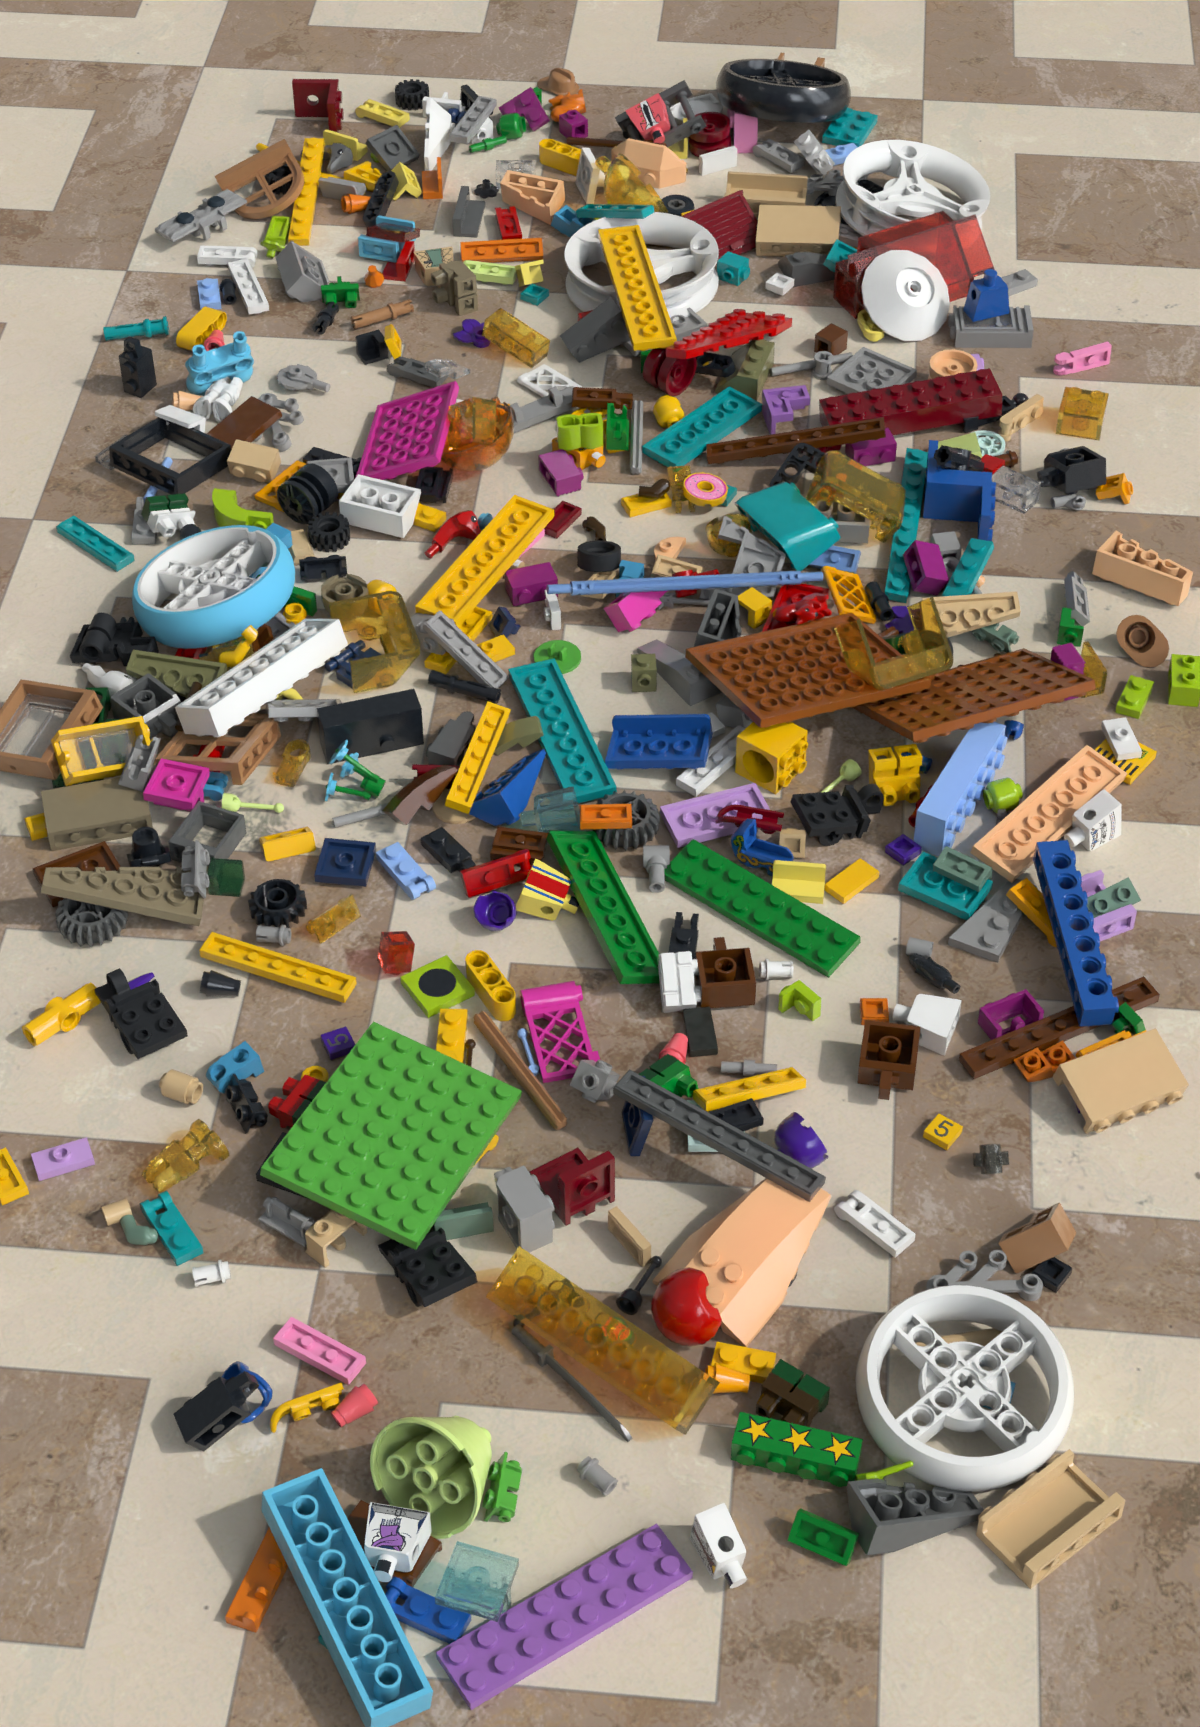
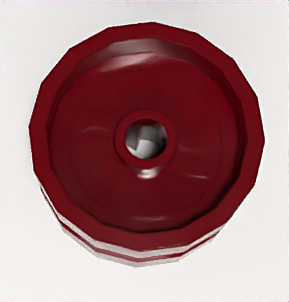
(713, 137)
(668, 373)

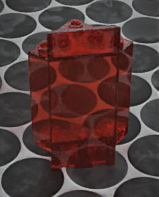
(950, 245)

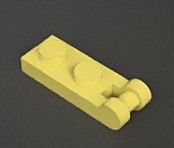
(382, 113)

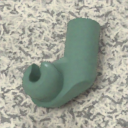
(137, 1234)

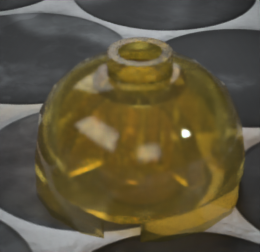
(722, 546)

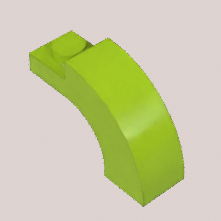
(229, 513)

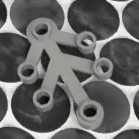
(829, 183)
(280, 439)
(1025, 1291)

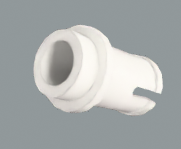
(775, 969)
(211, 1273)

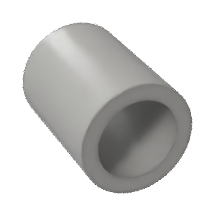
(919, 947)

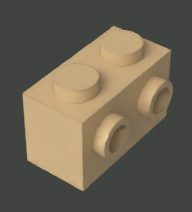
(254, 461)

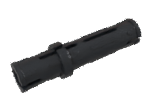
(453, 684)

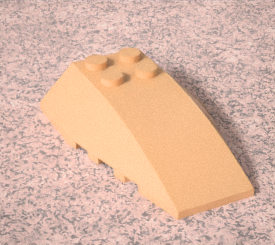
(751, 1254)

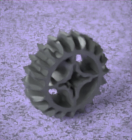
(644, 821)
(89, 922)

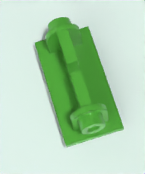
(497, 1500)

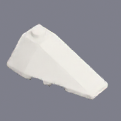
(437, 133)

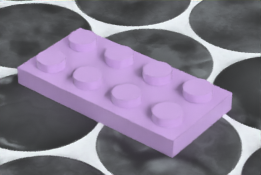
(697, 816)

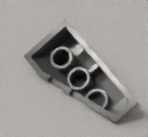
(806, 268)

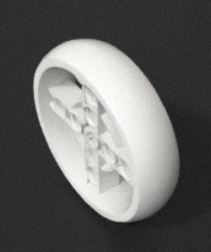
(965, 1387)

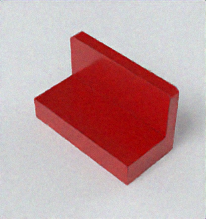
(400, 270)

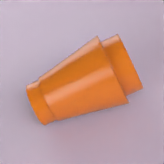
(353, 203)

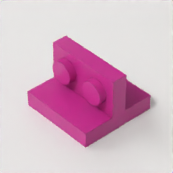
(176, 785)

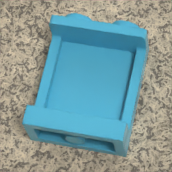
(381, 248)

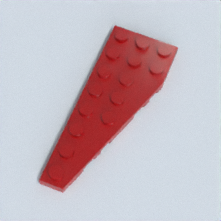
(731, 331)

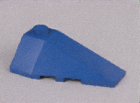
(509, 793)

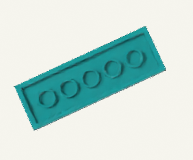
(702, 427)

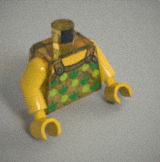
(233, 651)

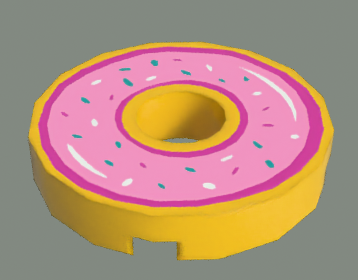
(696, 482)

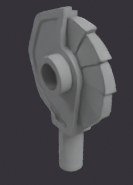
(299, 378)

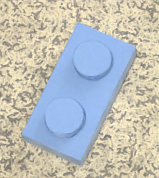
(209, 293)

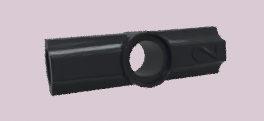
(958, 459)

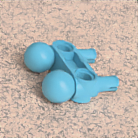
(222, 362)

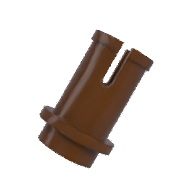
(1010, 458)

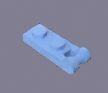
(405, 870)

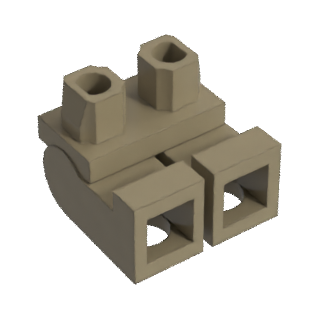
(456, 287)

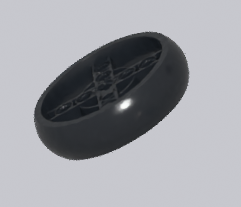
(783, 90)

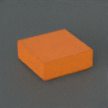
(874, 1009)

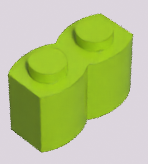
(580, 431)

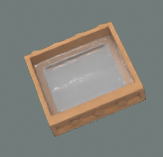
(33, 718)

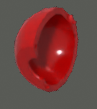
(683, 1308)

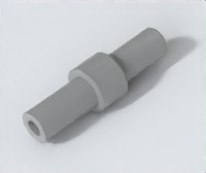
(747, 1067)

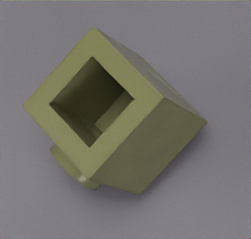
(643, 667)

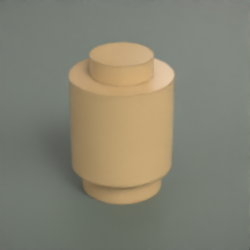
(181, 1087)

